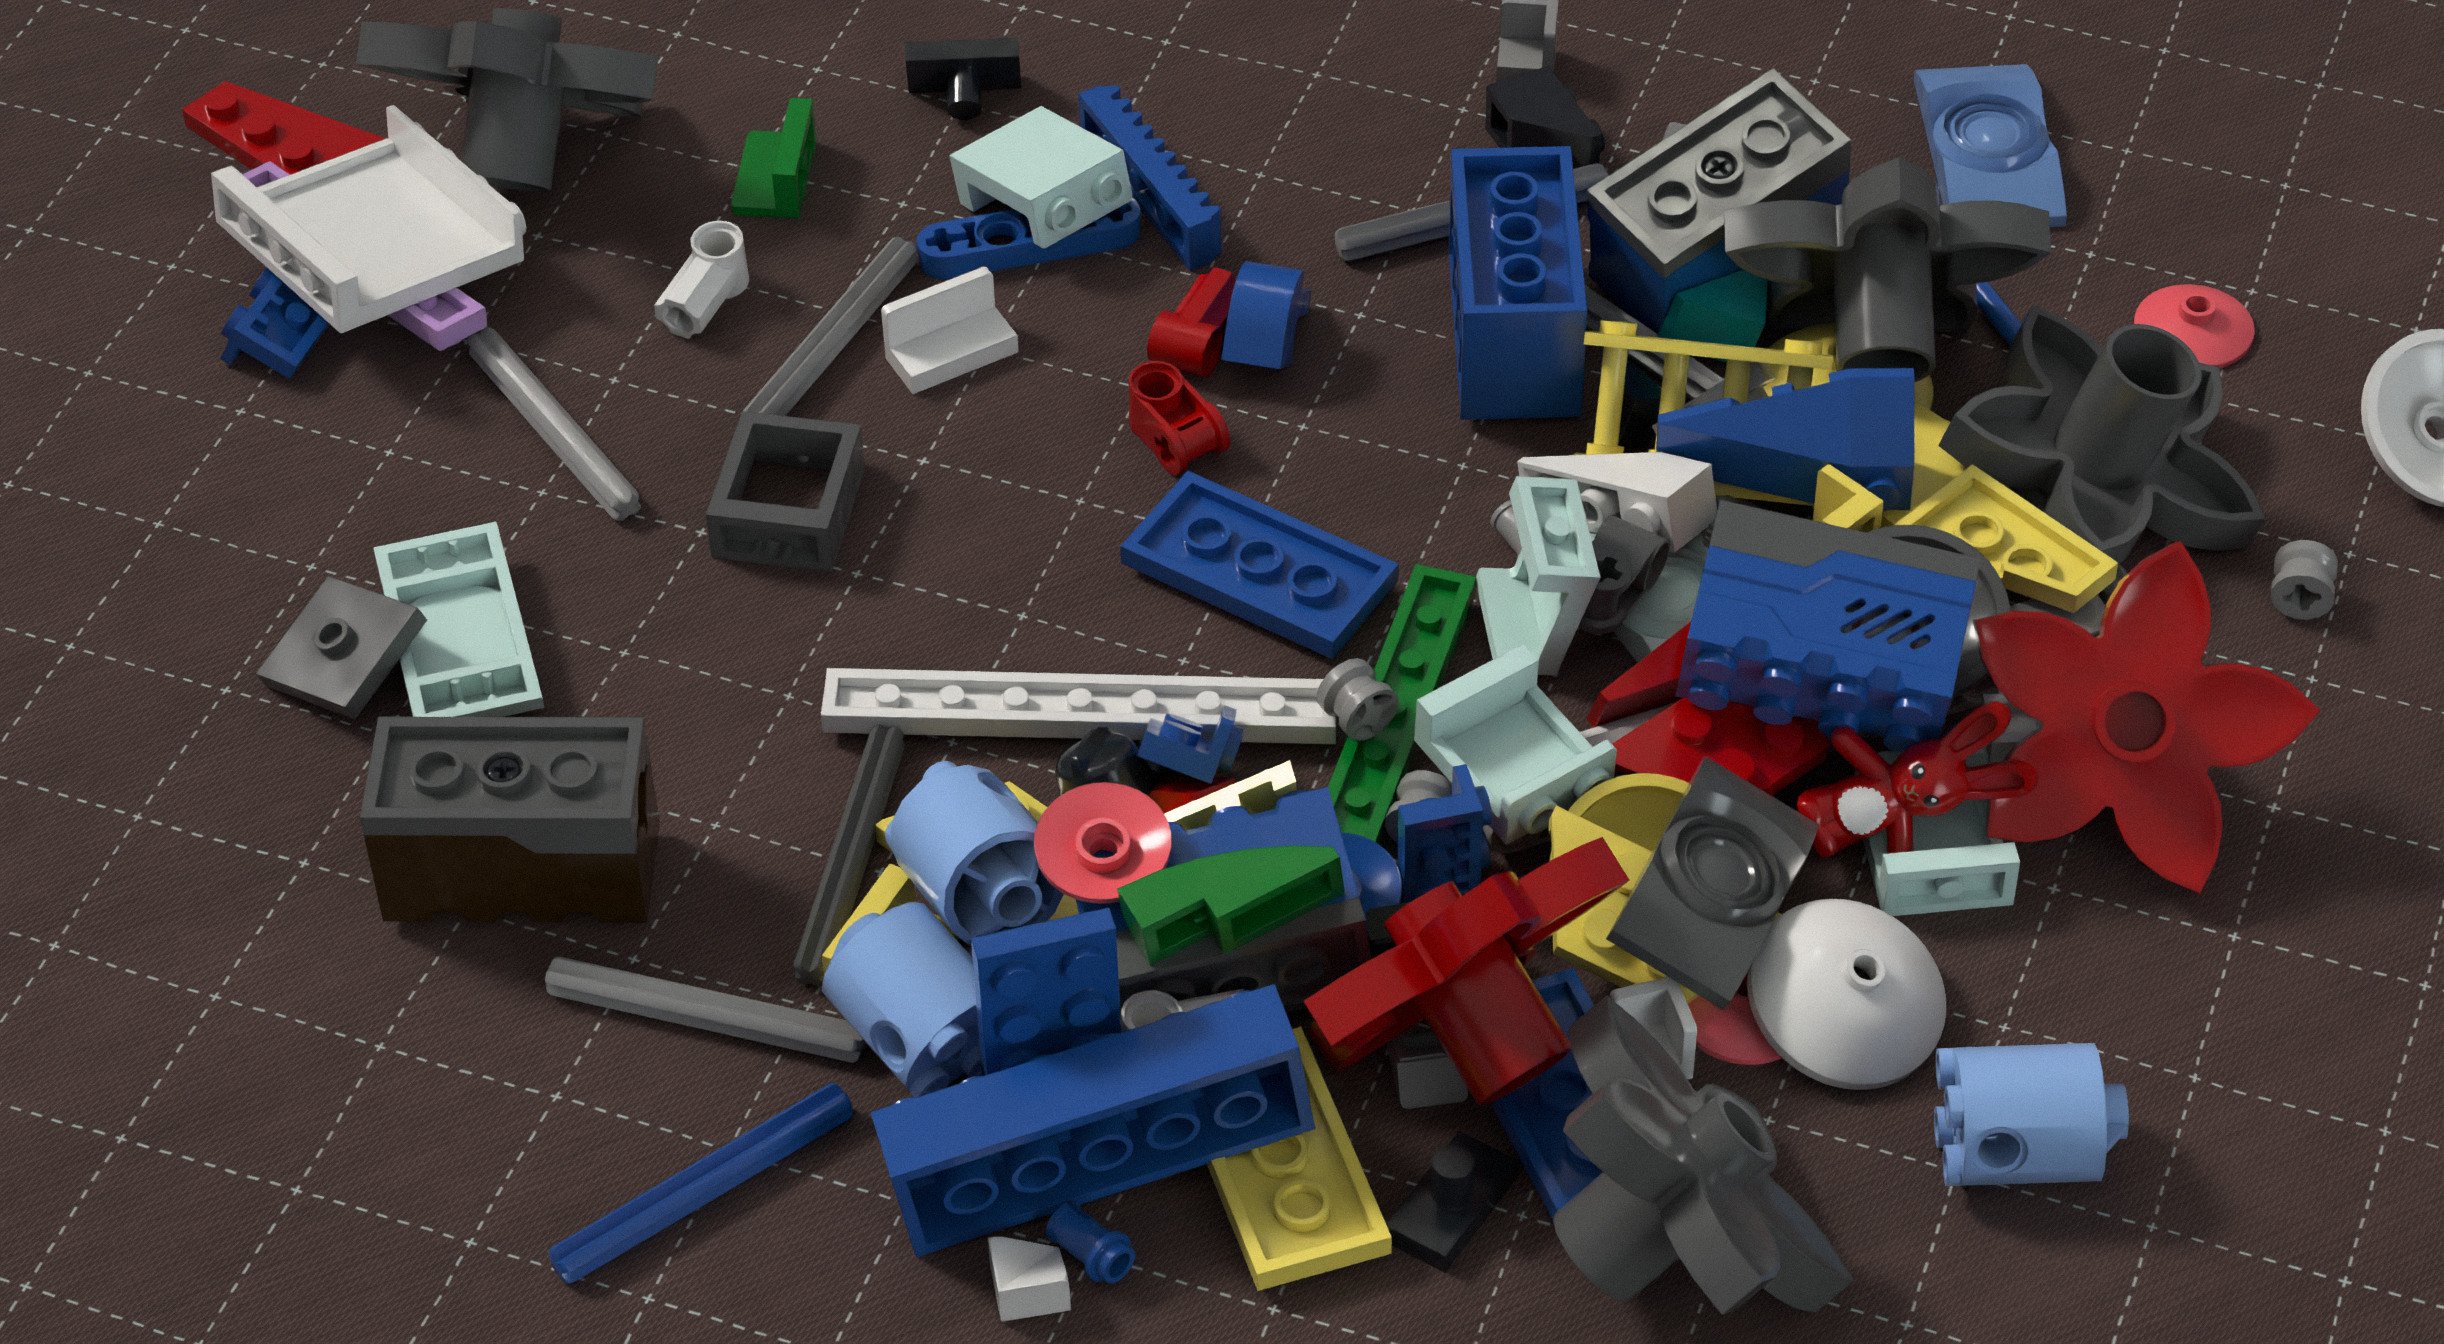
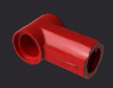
(1196, 330)

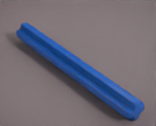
(700, 1183)

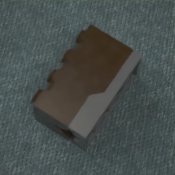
(511, 817)

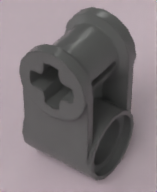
(1628, 567)

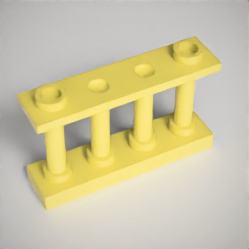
(1620, 336)

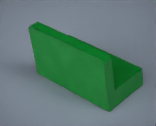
(777, 166)

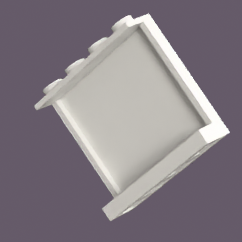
(374, 225)

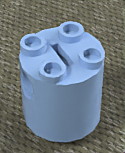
(971, 851)
(908, 996)
(2026, 1114)

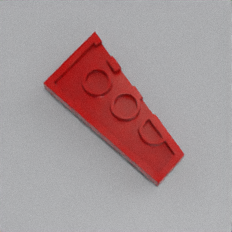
(266, 129)

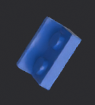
(275, 328)
(1180, 747)
(1444, 838)

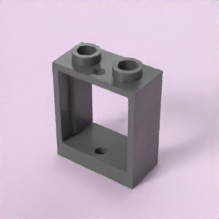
(806, 535)

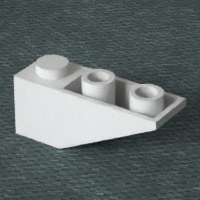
(1646, 489)

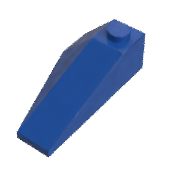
(1781, 441)

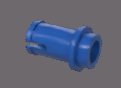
(1103, 1252)

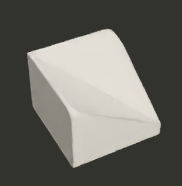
(1027, 1278)

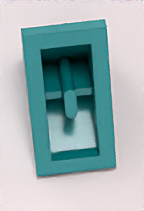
(1719, 311)

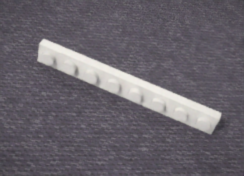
(1068, 704)

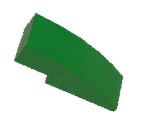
(1228, 897)

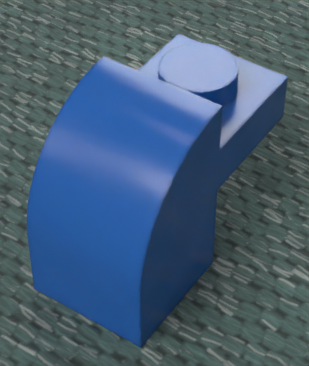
(1265, 315)

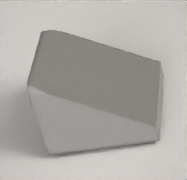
(1424, 1072)

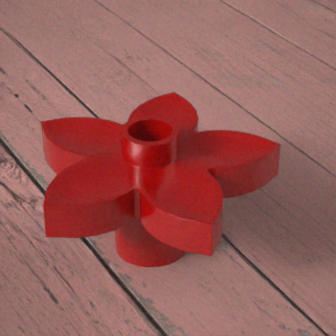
(2134, 718)
(1465, 974)

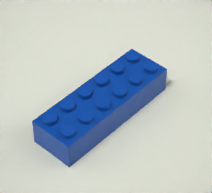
(1095, 1119)

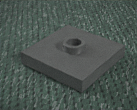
(341, 647)

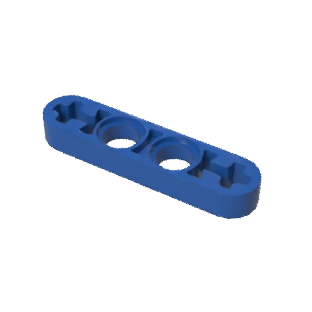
(960, 259)

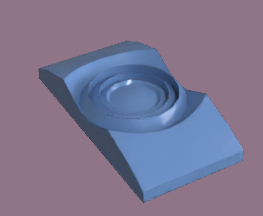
(1991, 137)

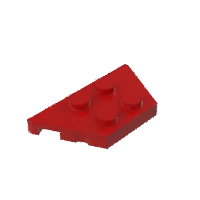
(1732, 737)

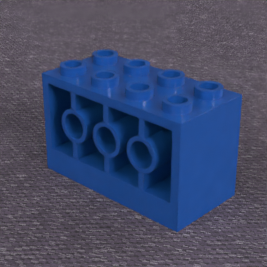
(1516, 283)

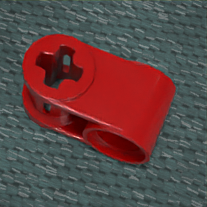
(1173, 417)

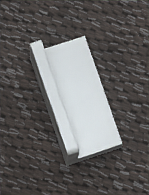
(946, 331)

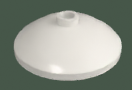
(2397, 402)
(1828, 1016)

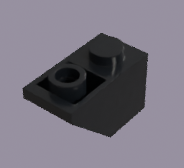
(1541, 113)

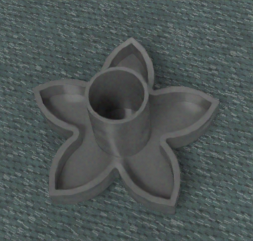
(514, 85)
(1883, 262)
(2109, 437)
(1681, 1181)

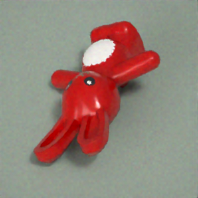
(1921, 782)

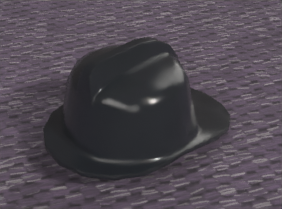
(1109, 759)

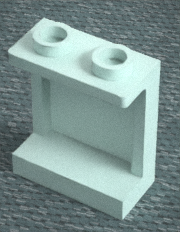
(1046, 172)
(1552, 579)
(1511, 743)
(1950, 861)

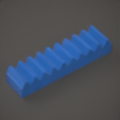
(1155, 180)

